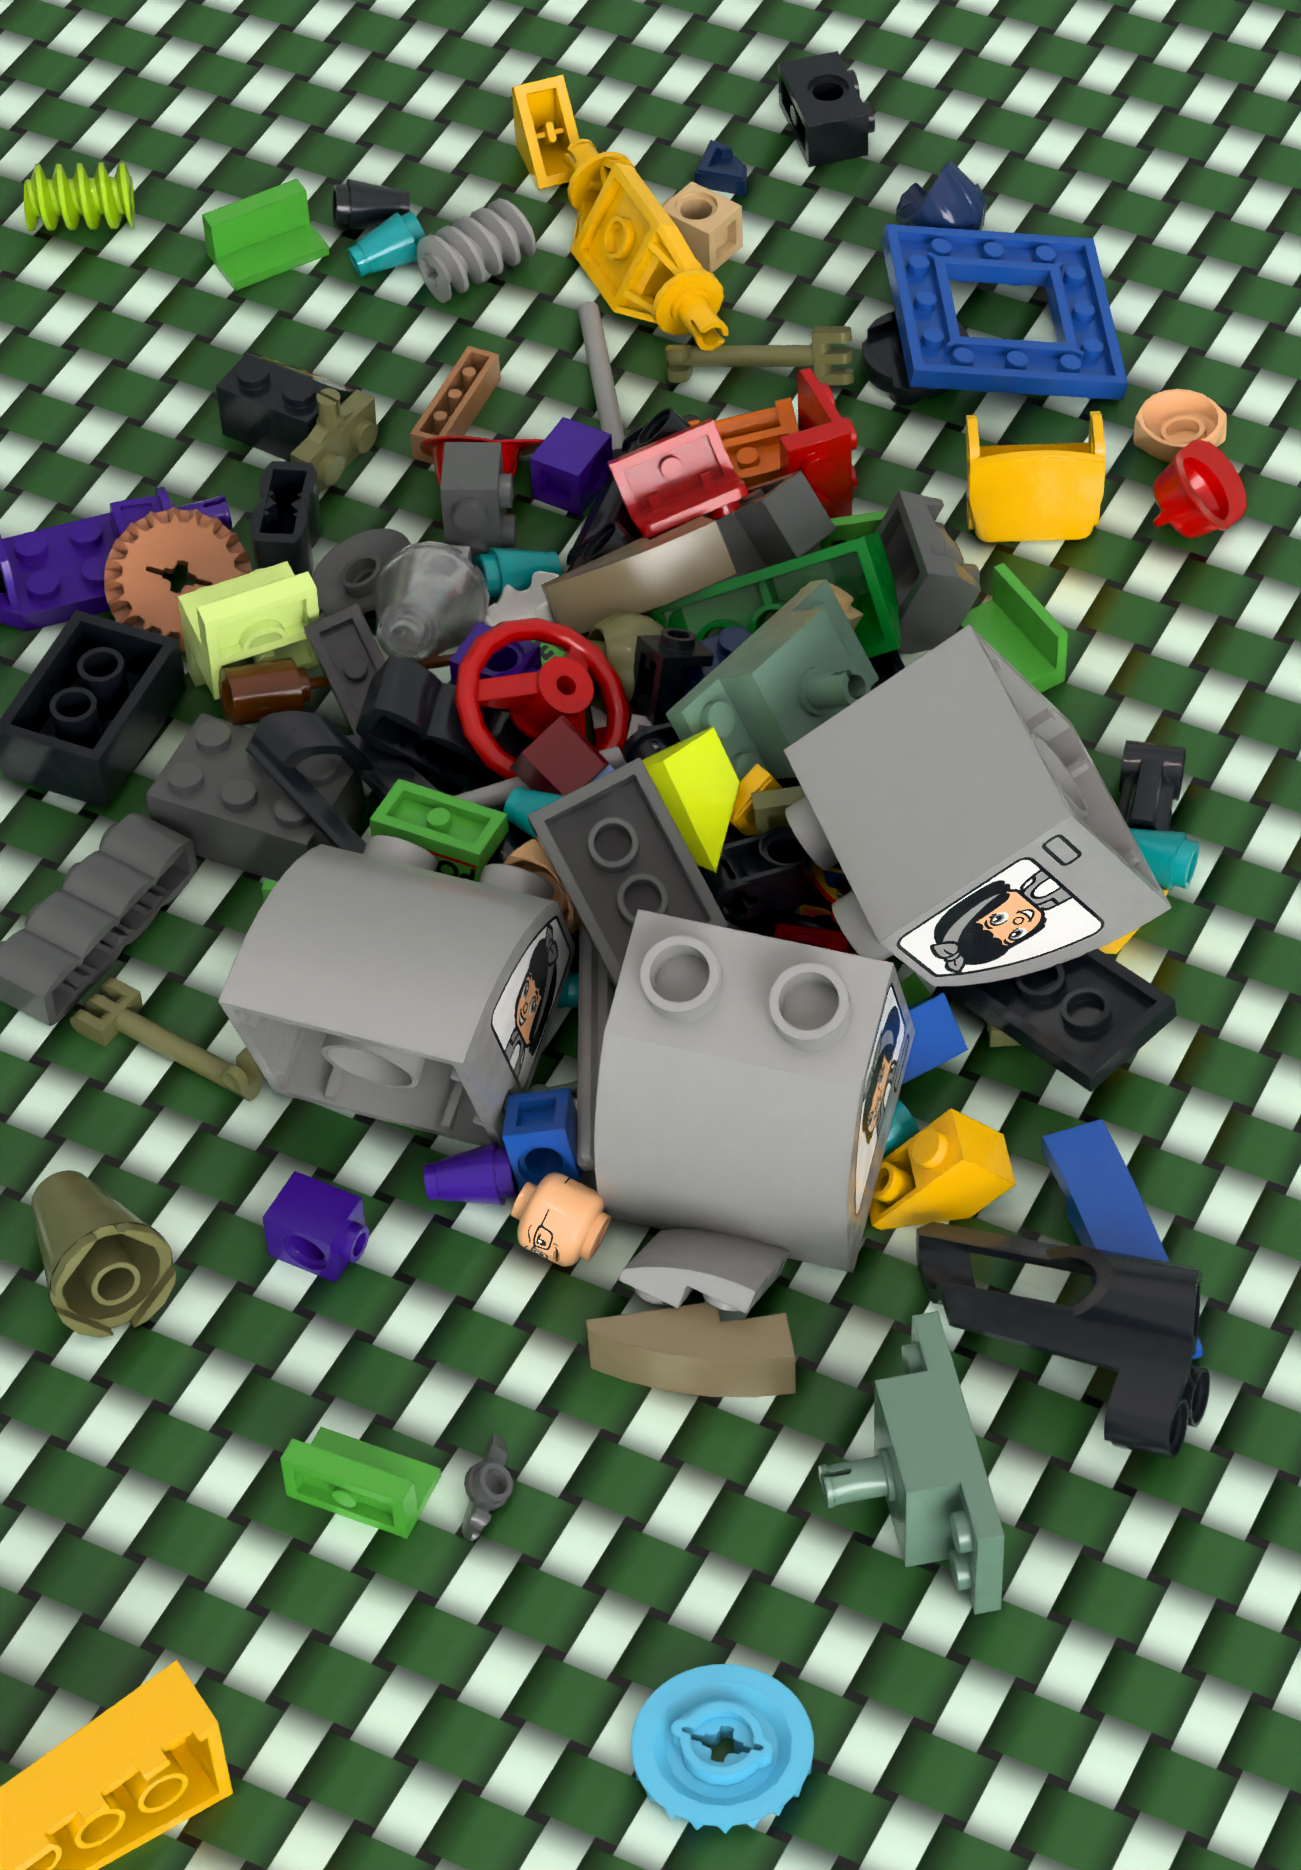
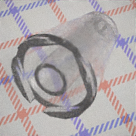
(428, 601)

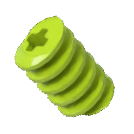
(79, 197)

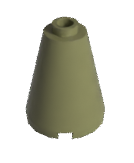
(98, 1256)

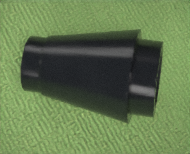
(366, 205)

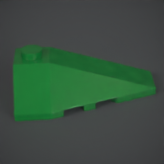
(753, 598)

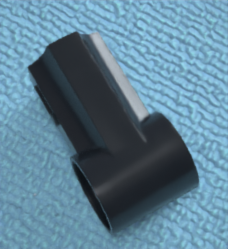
(1149, 784)

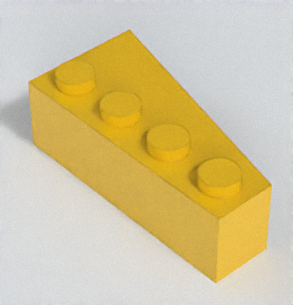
(116, 1780)

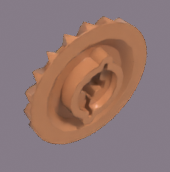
(158, 546)

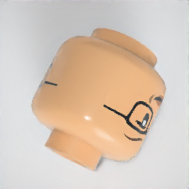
(560, 1219)

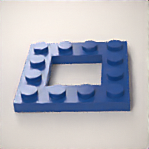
(936, 356)

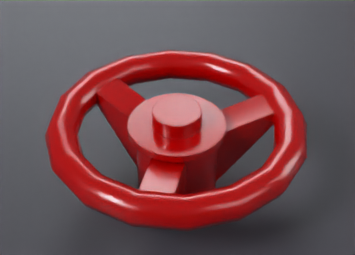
(540, 696)

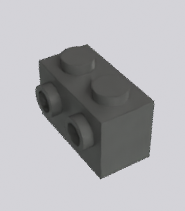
(477, 497)

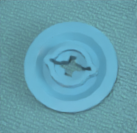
(697, 1711)

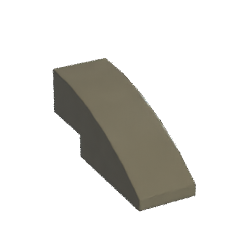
(641, 575)
(695, 1351)

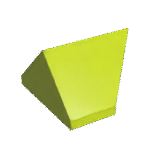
(698, 792)

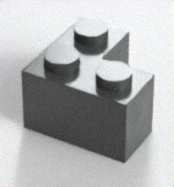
(774, 524)

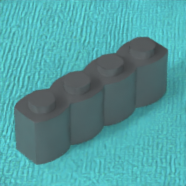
(96, 913)

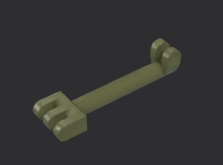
(818, 355)
(118, 1013)

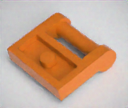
(754, 440)

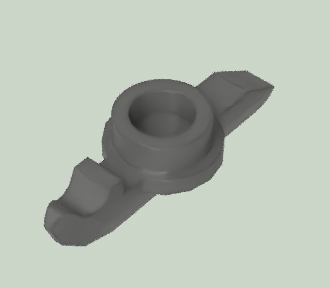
(487, 1486)

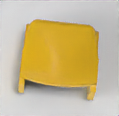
(1034, 488)

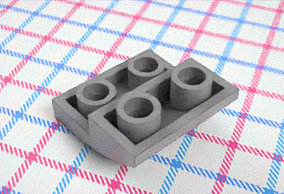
(722, 1266)

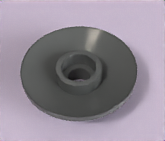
(352, 568)

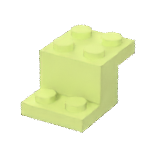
(248, 622)

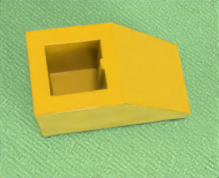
(942, 1174)

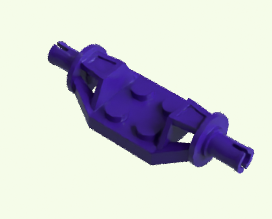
(64, 565)

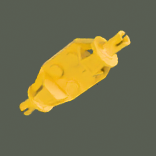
(637, 249)

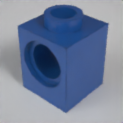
(541, 1135)

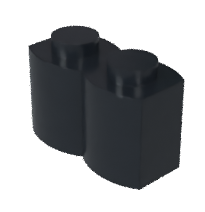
(287, 518)

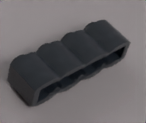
(417, 718)

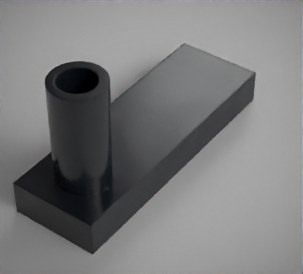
(347, 658)

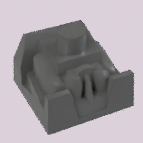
(928, 572)

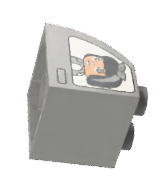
(967, 823)
(401, 986)
(748, 1087)

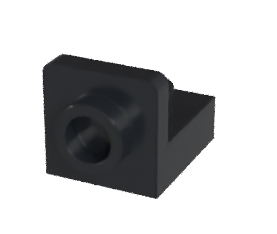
(660, 667)

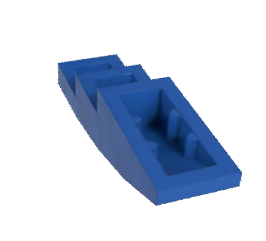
(1101, 1194)

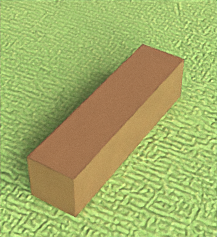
(458, 399)

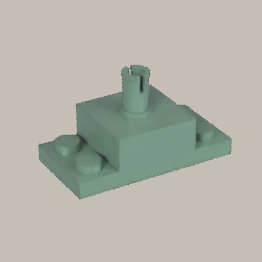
(780, 683)
(929, 1470)

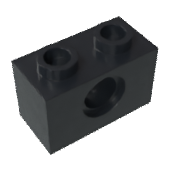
(824, 108)

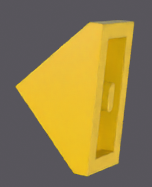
(544, 129)

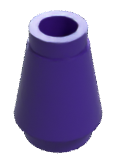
(472, 1177)

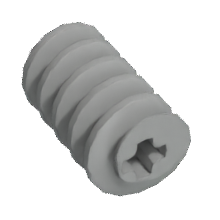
(472, 246)

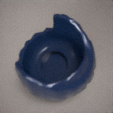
(949, 203)

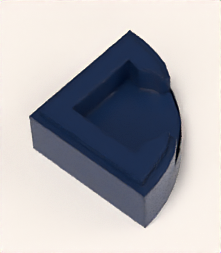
(721, 170)

